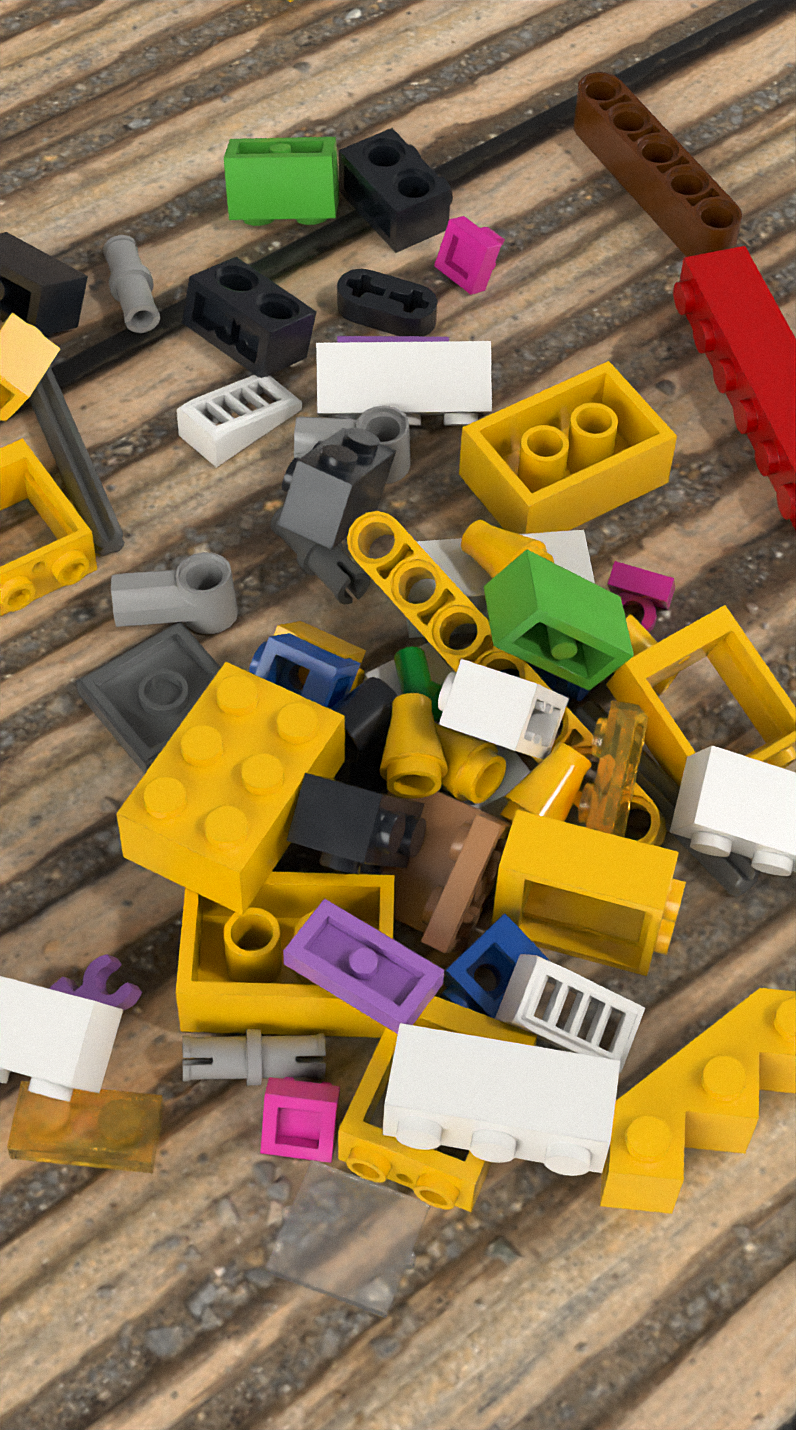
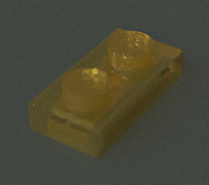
(619, 746)
(90, 1131)

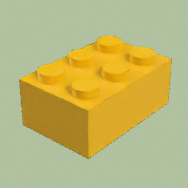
(567, 453)
(228, 787)
(235, 967)

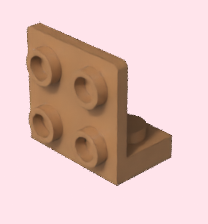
(451, 874)

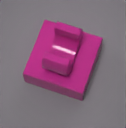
(468, 254)
(643, 589)
(300, 1119)

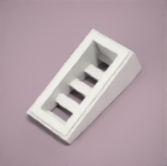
(223, 441)
(526, 990)

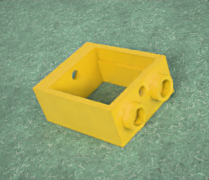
(54, 564)
(739, 667)
(588, 892)
(430, 1173)

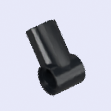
(366, 729)

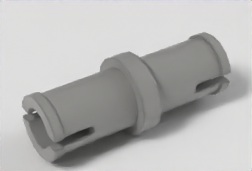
(131, 284)
(253, 1057)

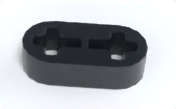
(386, 303)

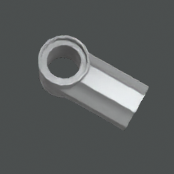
(383, 421)
(194, 593)

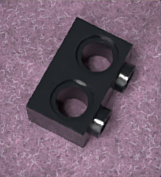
(394, 189)
(248, 317)

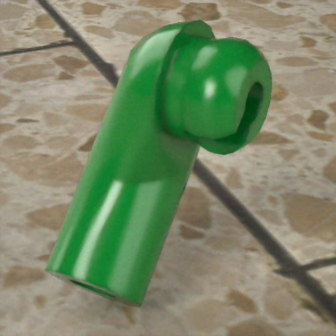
(415, 676)

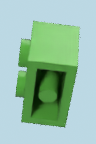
(282, 179)
(557, 620)

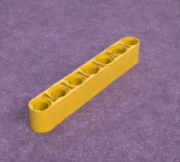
(449, 609)

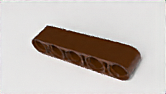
(654, 167)

